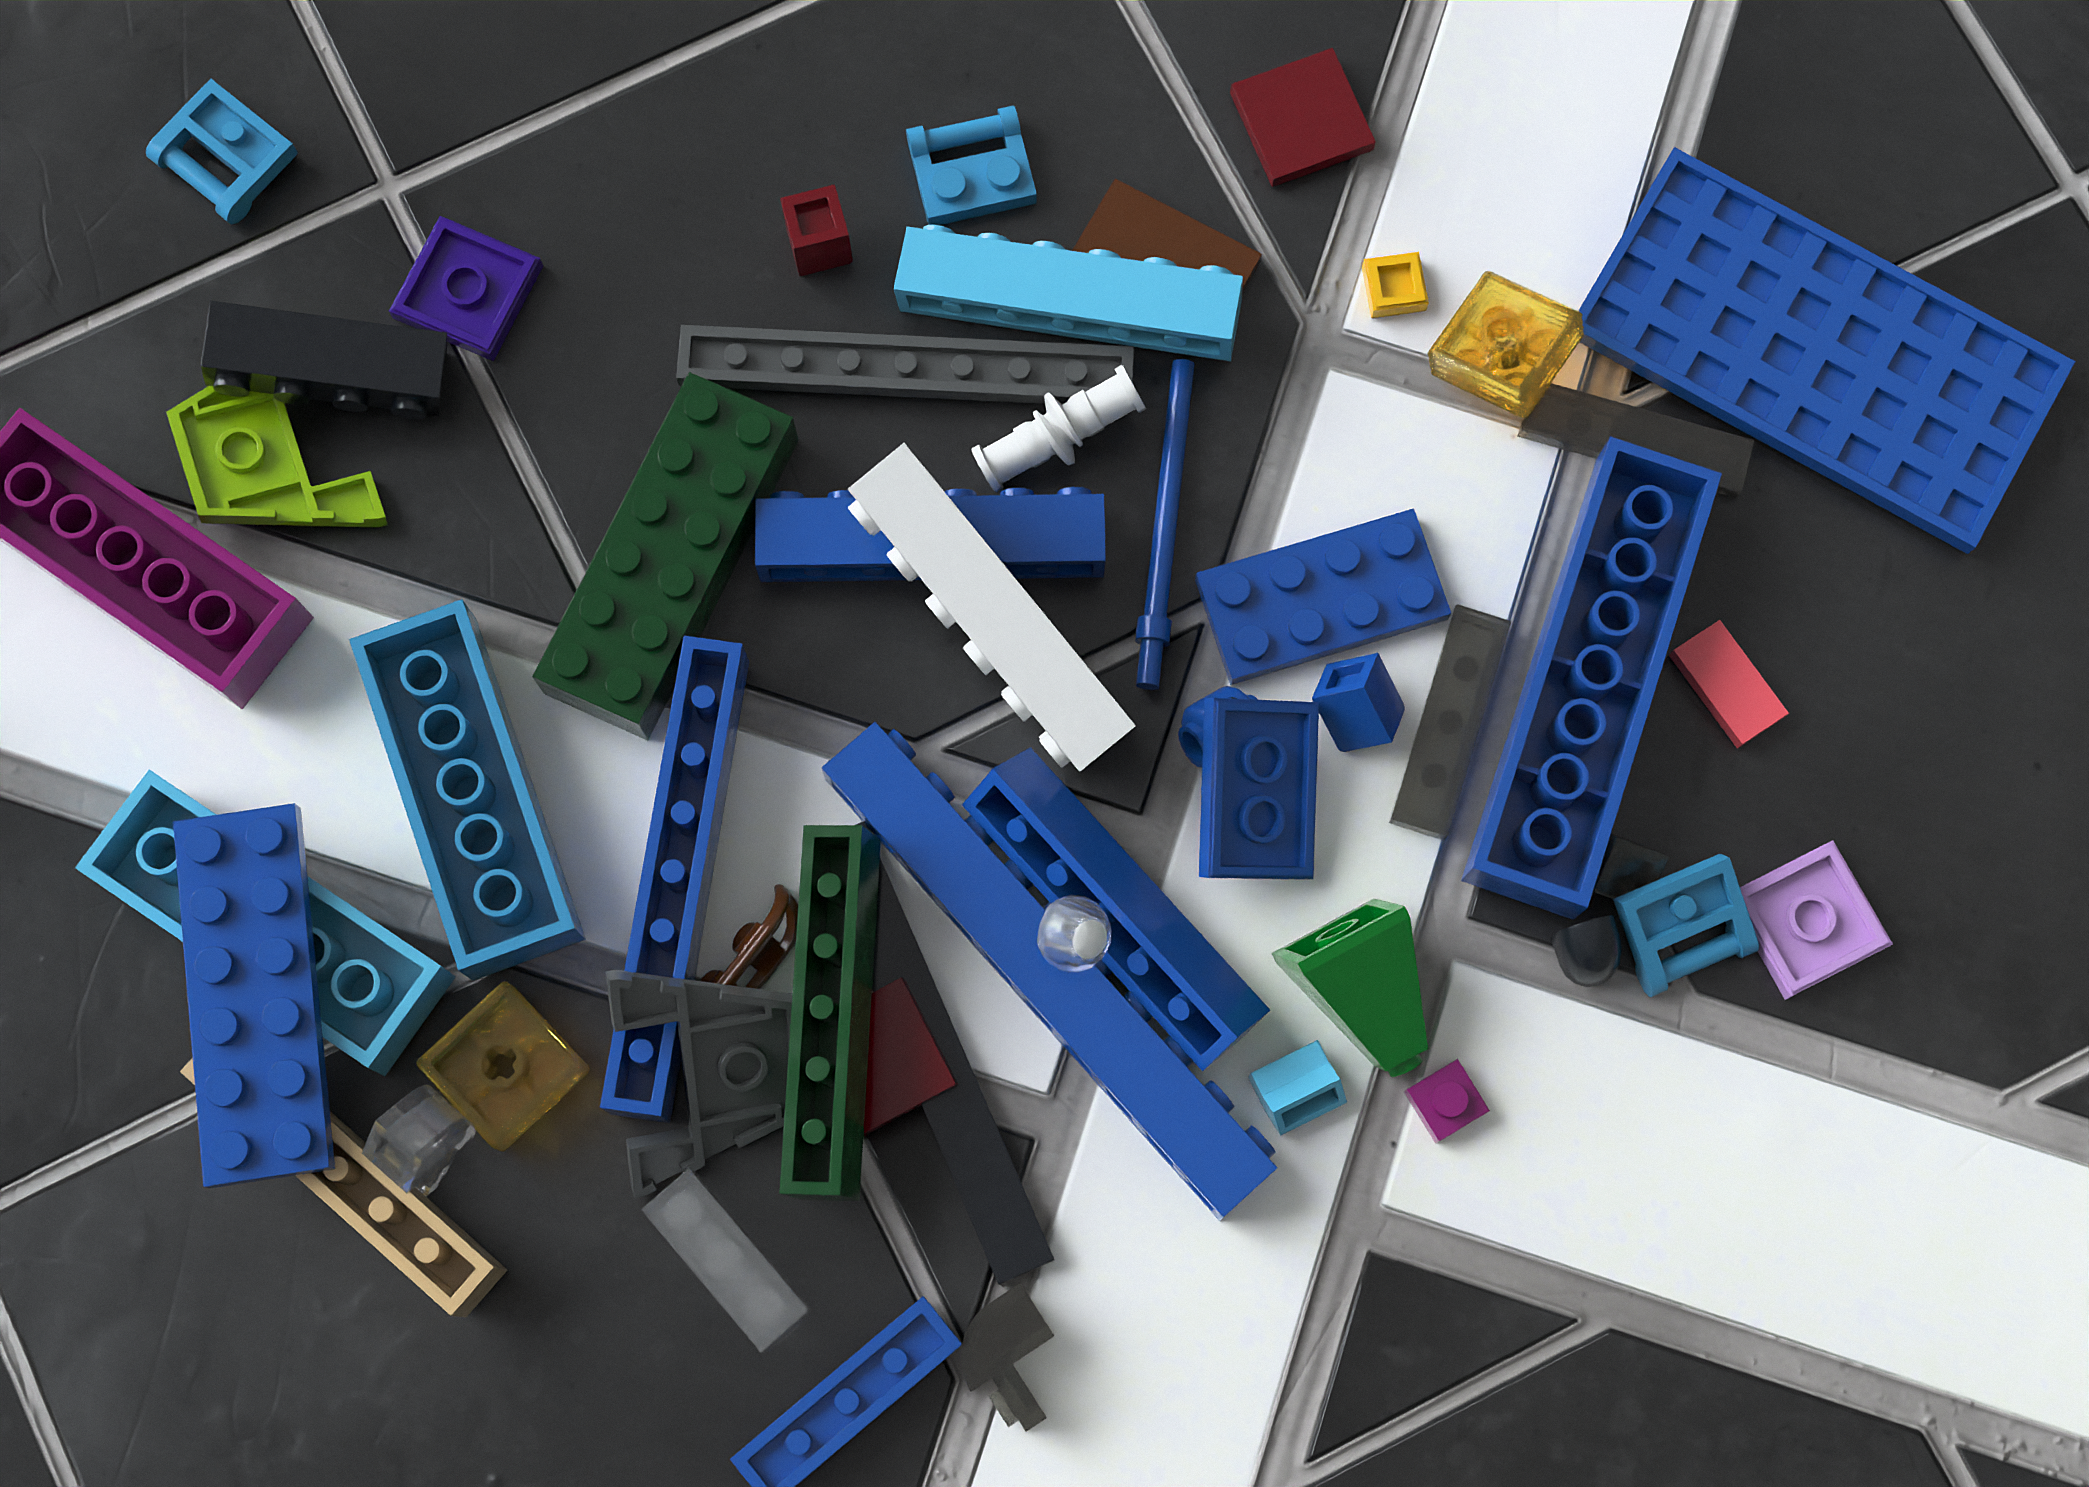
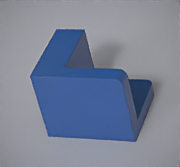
(1359, 702)

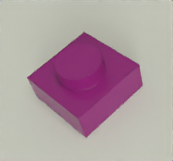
(1446, 1101)

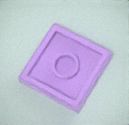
(1812, 920)

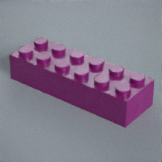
(142, 563)

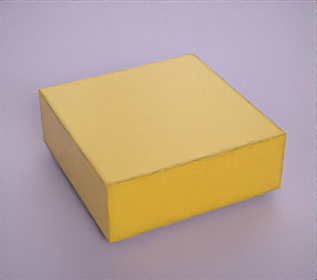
(1395, 285)

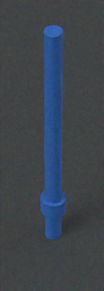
(1154, 627)

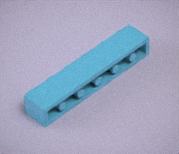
(1069, 292)

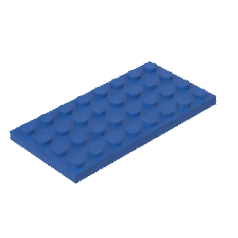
(1822, 350)

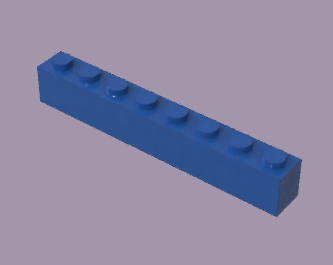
(678, 865)

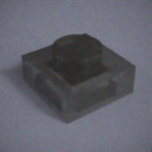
(1628, 867)

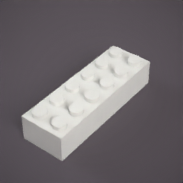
(990, 607)

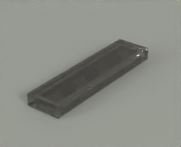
(1586, 422)
(1450, 722)

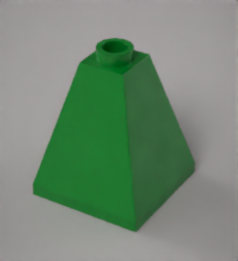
(1365, 982)

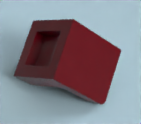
(817, 230)

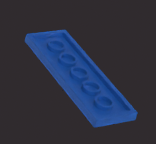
(253, 996)

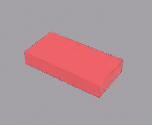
(1728, 684)

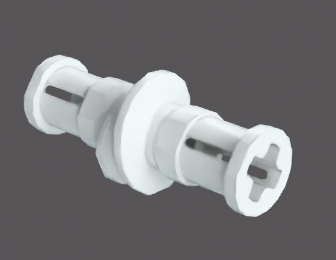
(1058, 429)

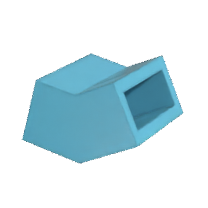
(1298, 1087)

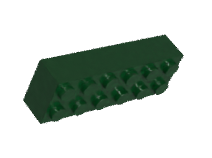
(666, 555)

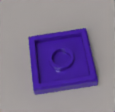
(466, 287)

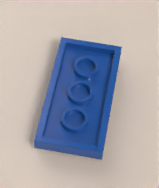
(1322, 596)

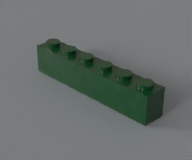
(830, 1014)

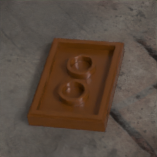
(1146, 228)

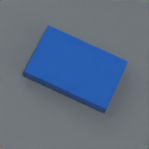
(1258, 789)

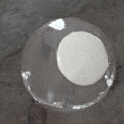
(1074, 934)

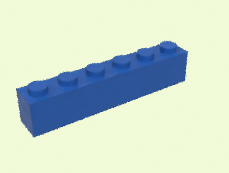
(1028, 532)
(1152, 942)

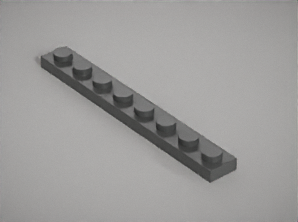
(895, 364)

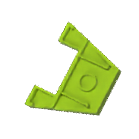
(250, 469)

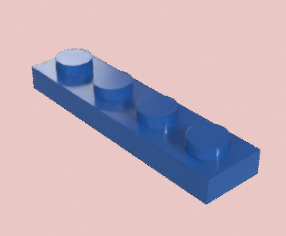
(848, 1399)

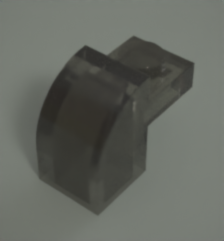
(997, 1340)

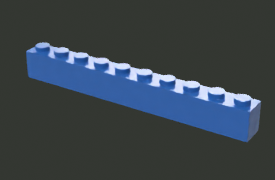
(1082, 1009)

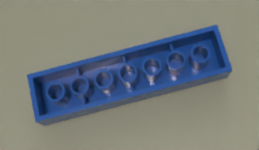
(1592, 679)

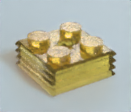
(1494, 316)
(464, 1066)

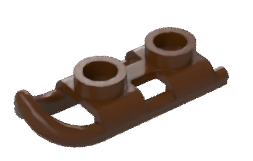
(758, 947)

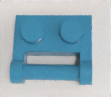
(232, 136)
(977, 182)
(1679, 909)

